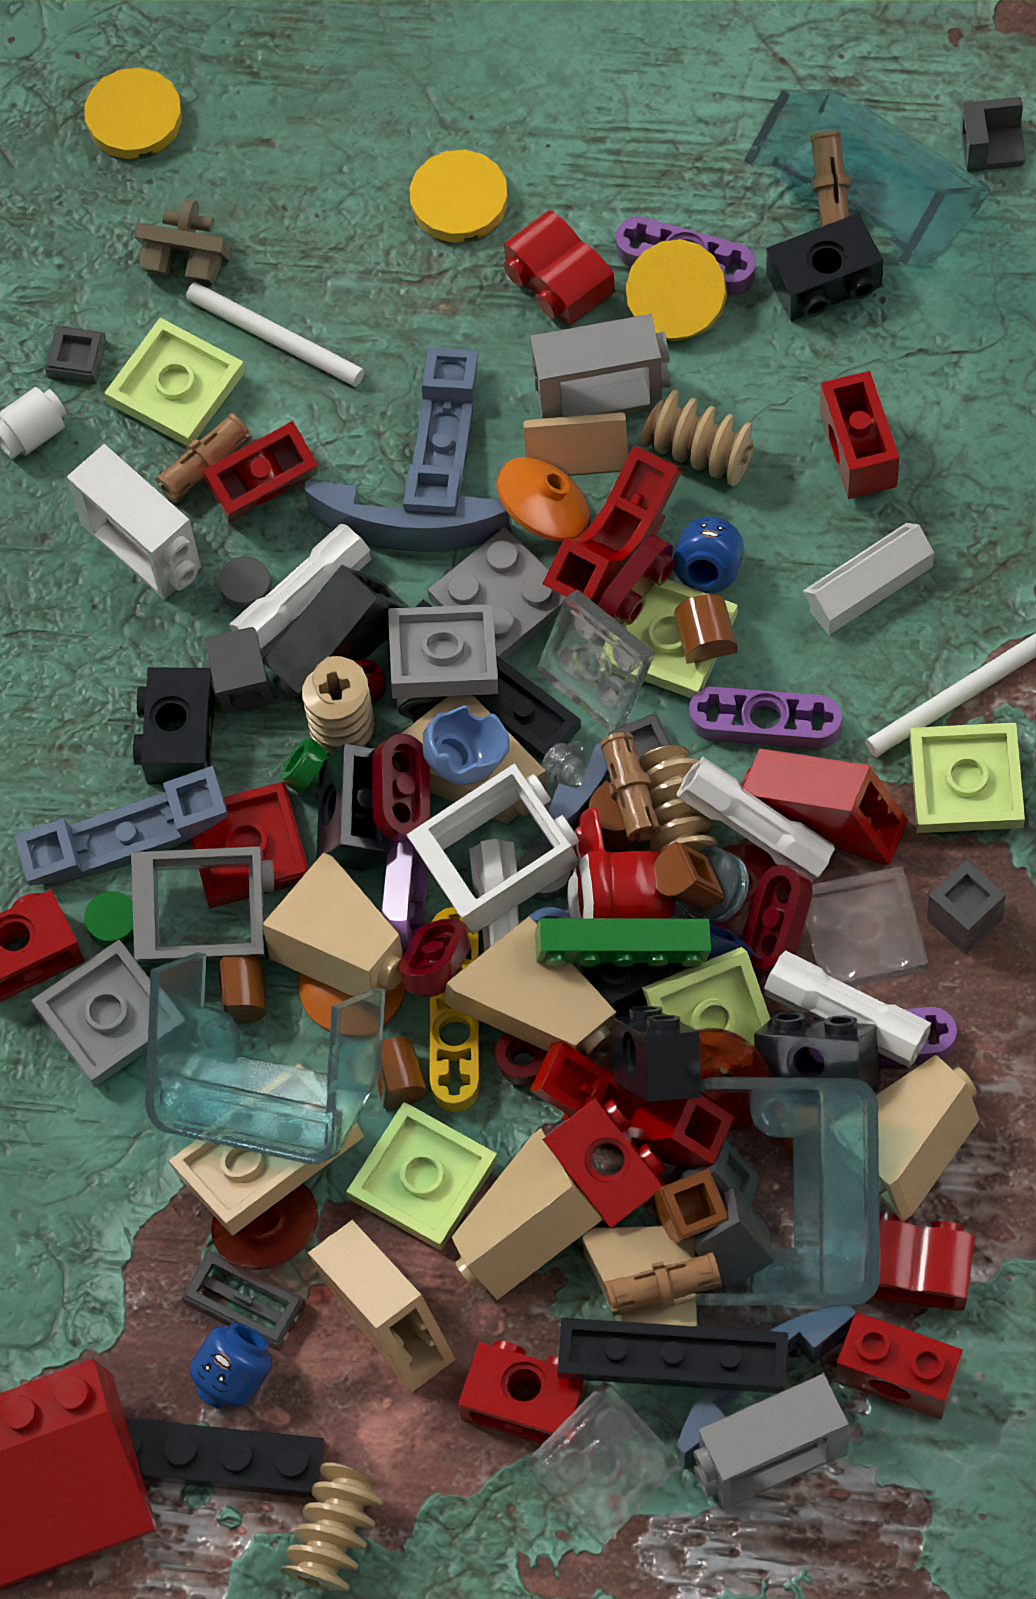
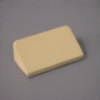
(579, 442)

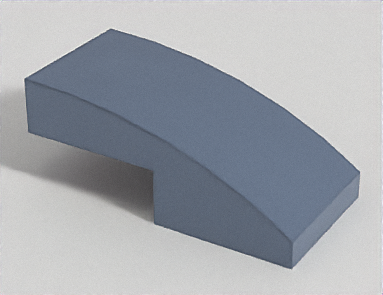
(572, 801)

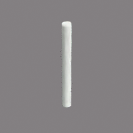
(275, 334)
(953, 696)

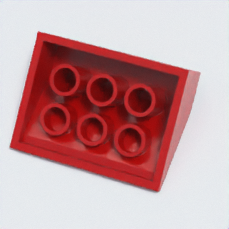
(66, 1473)

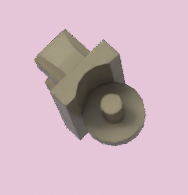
(204, 250)

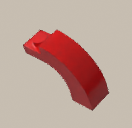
(621, 526)
(677, 1130)

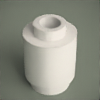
(30, 422)

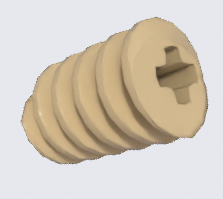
(699, 438)
(338, 704)
(676, 818)
(332, 1528)

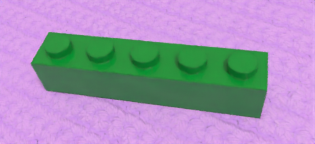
(622, 941)

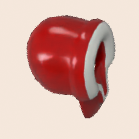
(613, 883)

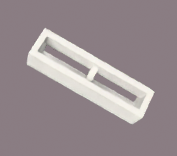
(870, 577)

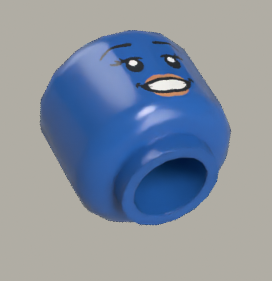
(708, 554)
(230, 1366)

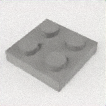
(511, 580)
(442, 651)
(100, 1012)

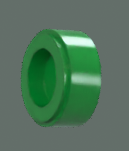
(303, 764)
(110, 918)

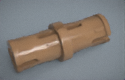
(830, 176)
(200, 454)
(630, 787)
(663, 1284)

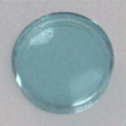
(733, 881)

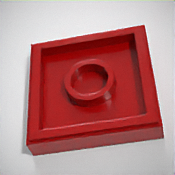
(255, 819)

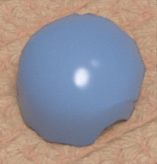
(465, 746)

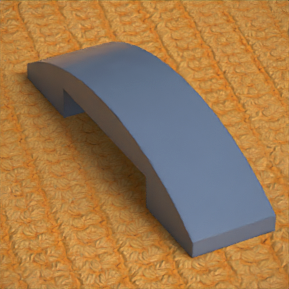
(443, 431)
(406, 530)
(106, 841)
(811, 1333)

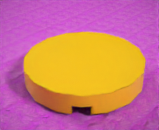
(133, 113)
(458, 195)
(678, 287)

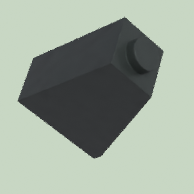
(342, 620)

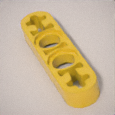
(440, 1016)

